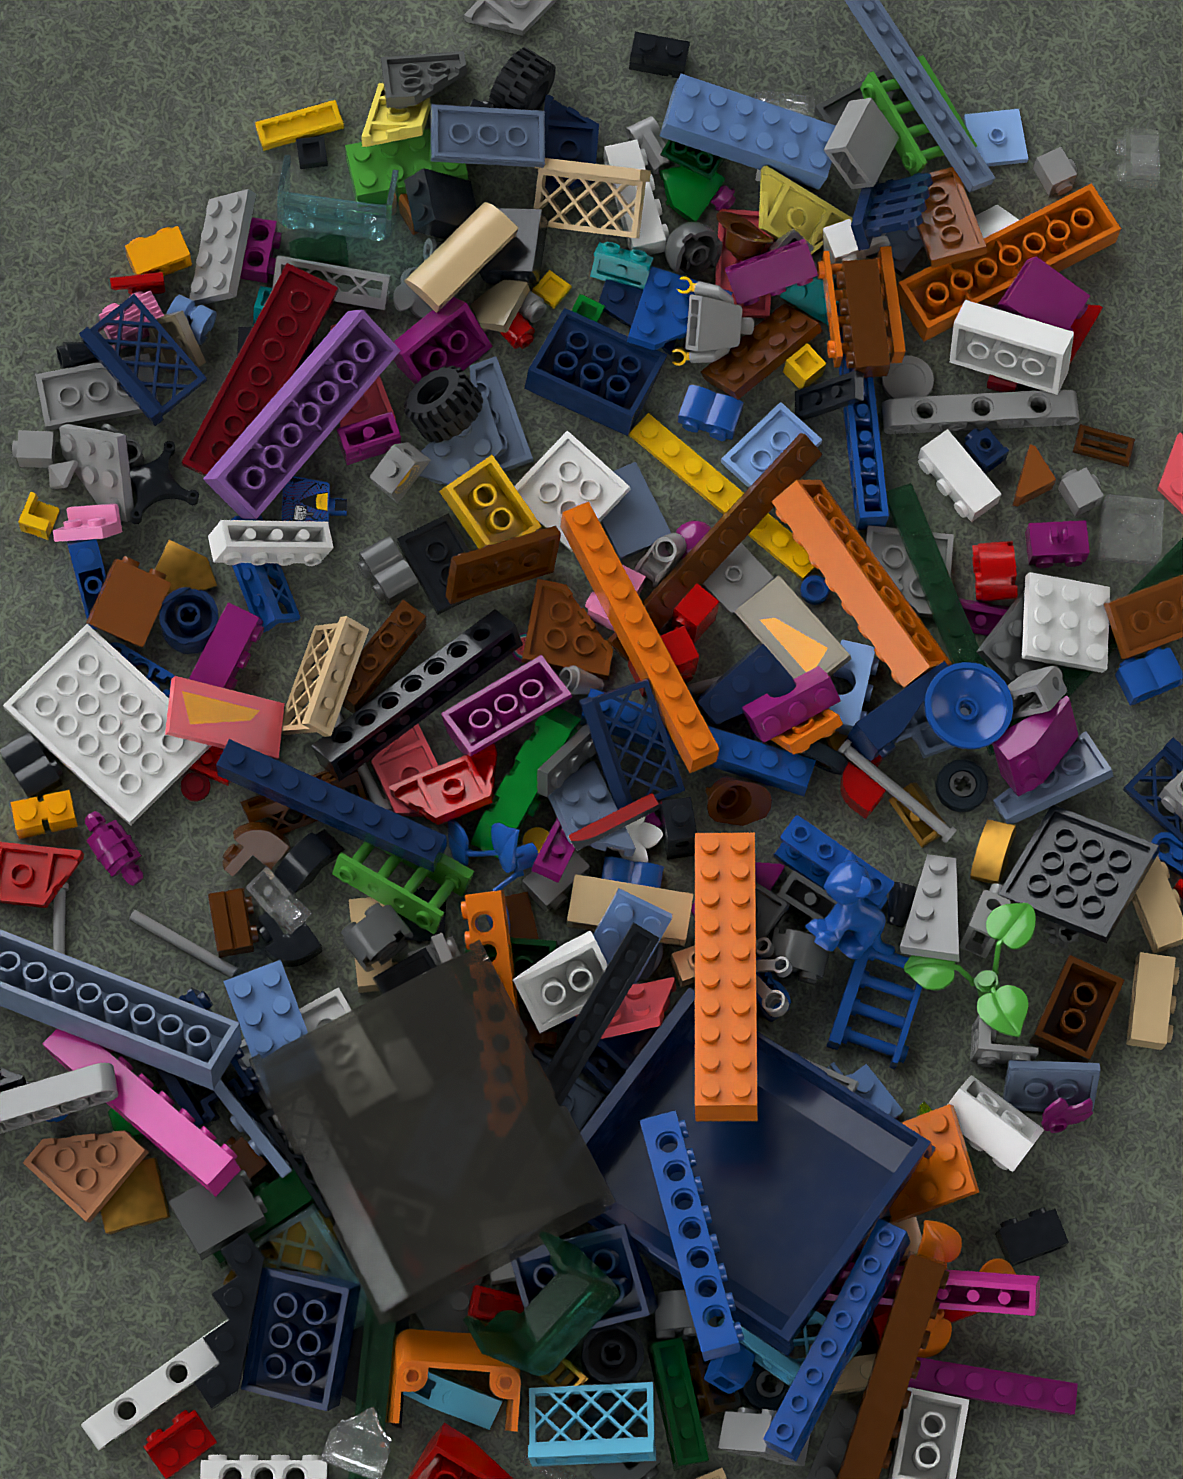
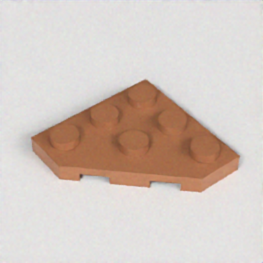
(86, 1167)

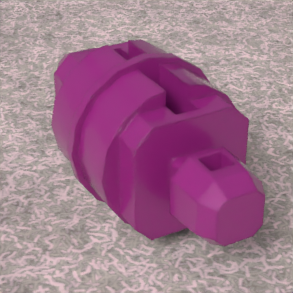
(114, 848)

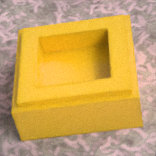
(552, 289)

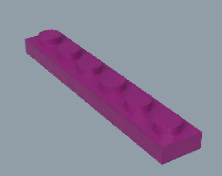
(996, 1386)

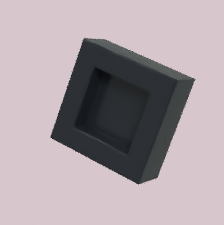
(311, 152)

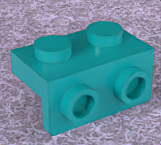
(621, 265)
(809, 298)

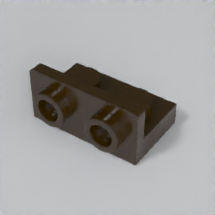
(708, 1397)

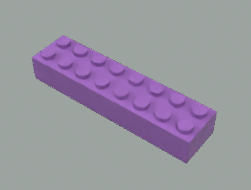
(302, 414)

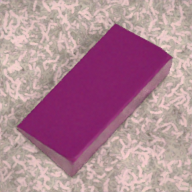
(982, 616)

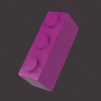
(771, 272)
(228, 648)

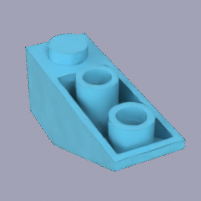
(457, 1399)

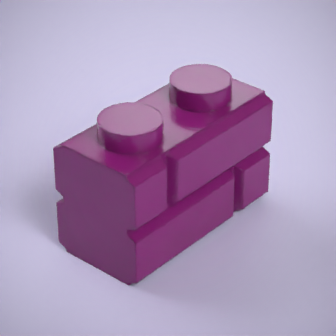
(368, 438)

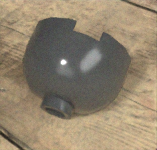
(692, 249)

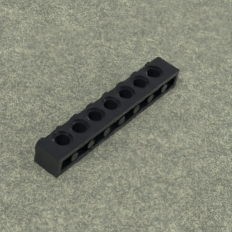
(417, 695)

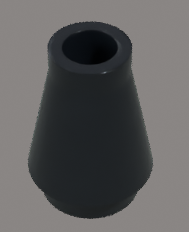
(73, 354)
(900, 903)

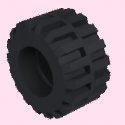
(523, 81)
(443, 404)

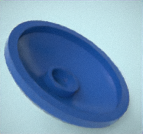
(977, 690)

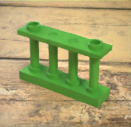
(908, 150)
(448, 873)

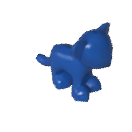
(847, 886)

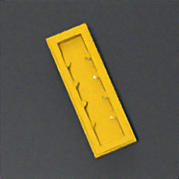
(299, 124)

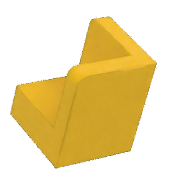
(804, 367)
(38, 517)

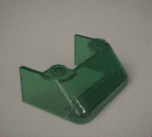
(554, 1318)

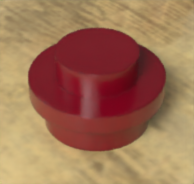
(195, 786)

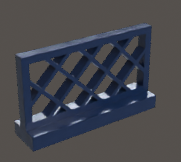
(124, 375)
(606, 747)
(1173, 756)

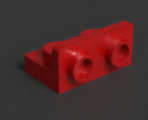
(179, 1443)

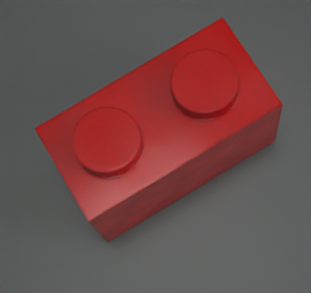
(695, 612)

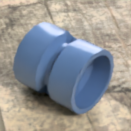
(202, 316)

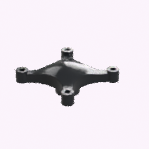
(155, 483)

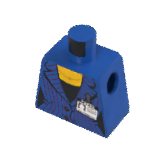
(310, 501)

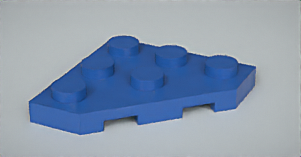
(661, 310)

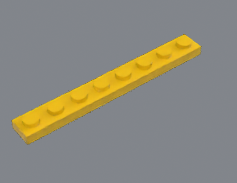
(718, 491)

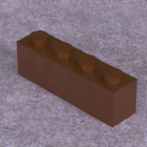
(864, 317)

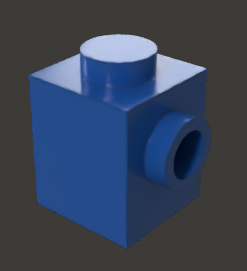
(731, 1371)

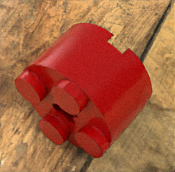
(994, 571)

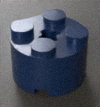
(185, 604)

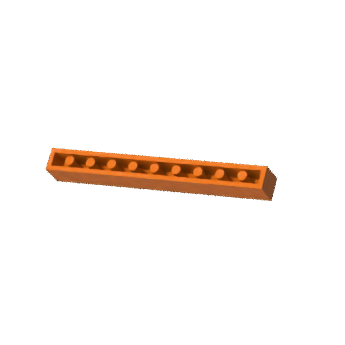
(639, 636)

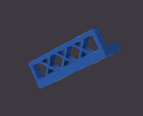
(261, 595)

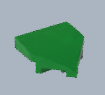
(688, 191)

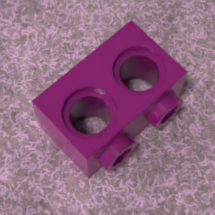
(261, 250)

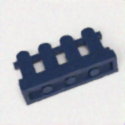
(890, 207)

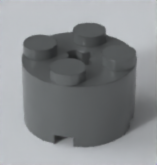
(376, 936)
(804, 954)
(674, 1316)

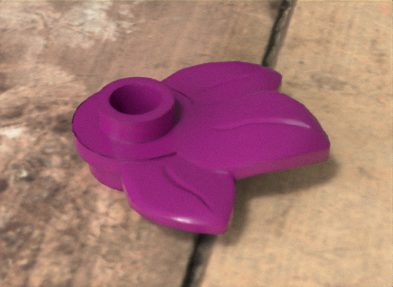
(1060, 1114)

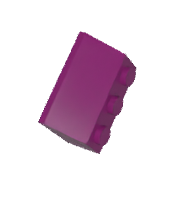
(441, 340)

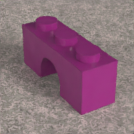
(776, 715)

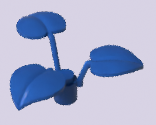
(505, 846)

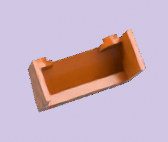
(426, 1349)

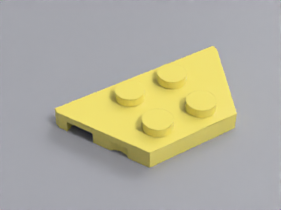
(393, 124)
(790, 206)

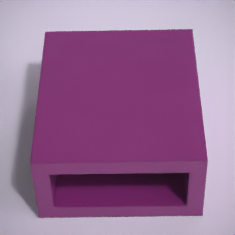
(1044, 296)

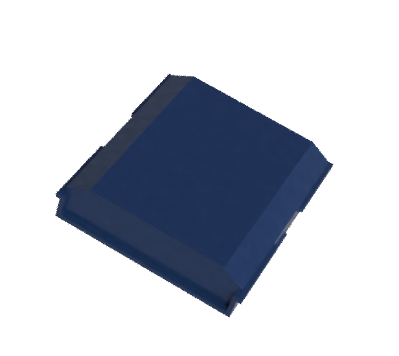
(782, 1191)

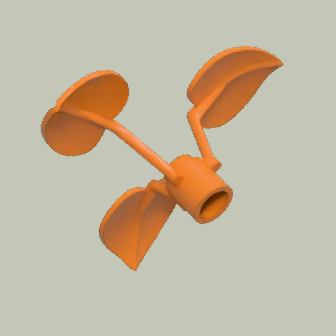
(945, 1244)

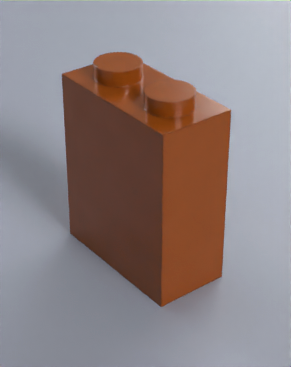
(129, 601)

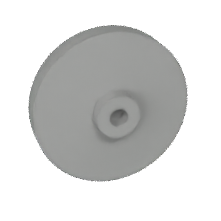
(908, 379)

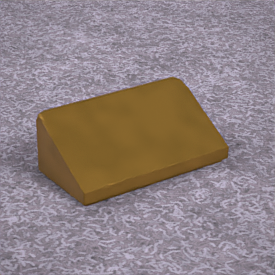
(920, 830)

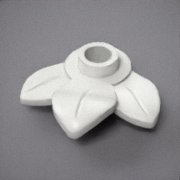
(644, 837)

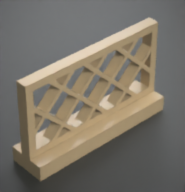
(599, 174)
(335, 674)

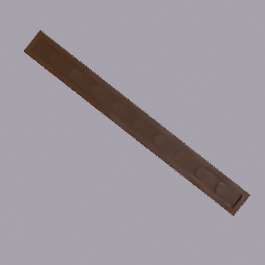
(727, 533)

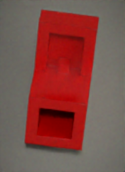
(860, 790)

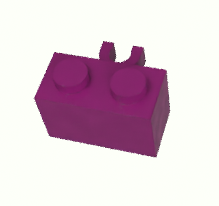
(1057, 543)

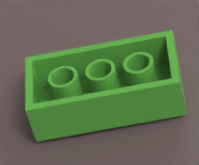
(373, 166)

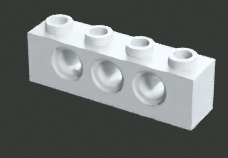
(249, 1466)

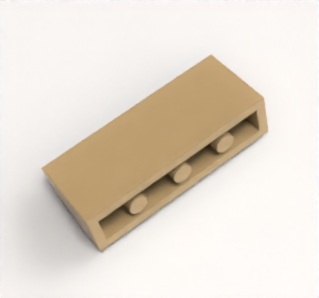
(462, 256)
(593, 895)

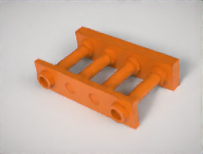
(890, 304)

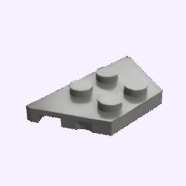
(508, 15)

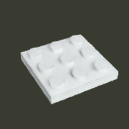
(568, 478)
(1065, 622)

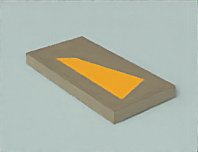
(791, 630)

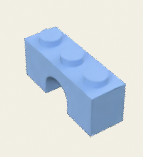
(857, 674)

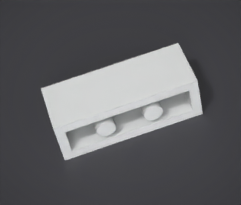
(958, 476)

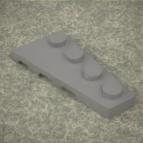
(933, 917)

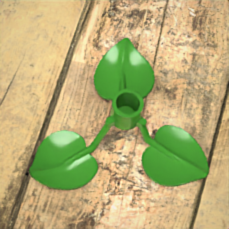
(997, 1006)

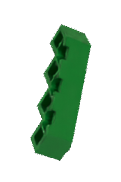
(519, 791)

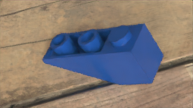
(88, 571)

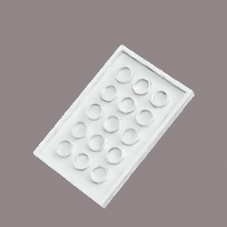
(104, 724)

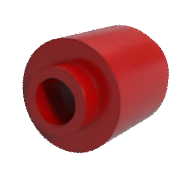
(519, 333)

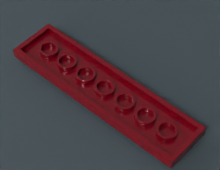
(263, 364)

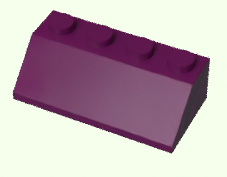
(504, 706)

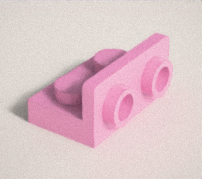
(90, 523)

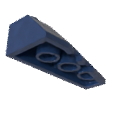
(882, 727)

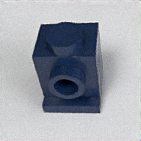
(985, 458)

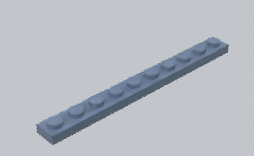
(922, 93)

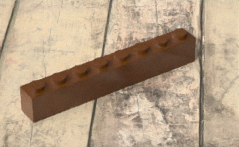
(893, 1368)

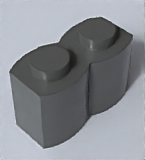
(388, 571)

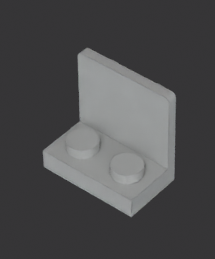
(989, 1054)

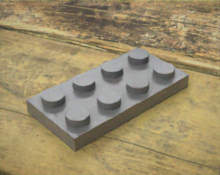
(222, 247)
(86, 394)

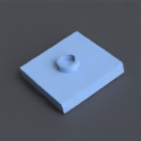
(998, 136)

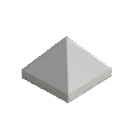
(61, 474)

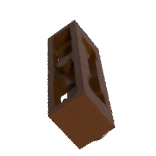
(383, 653)

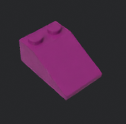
(1035, 746)

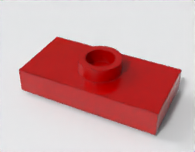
(488, 1302)

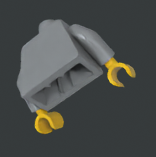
(712, 323)

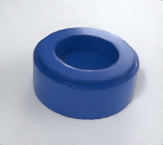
(814, 590)

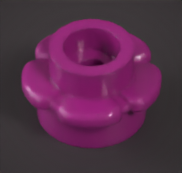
(723, 198)

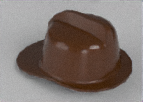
(742, 236)
(737, 801)

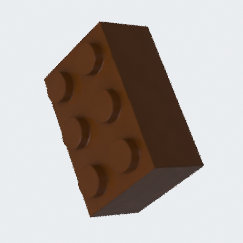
(1076, 1010)

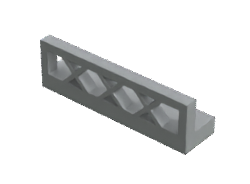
(347, 293)

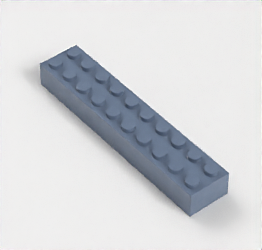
(115, 1012)

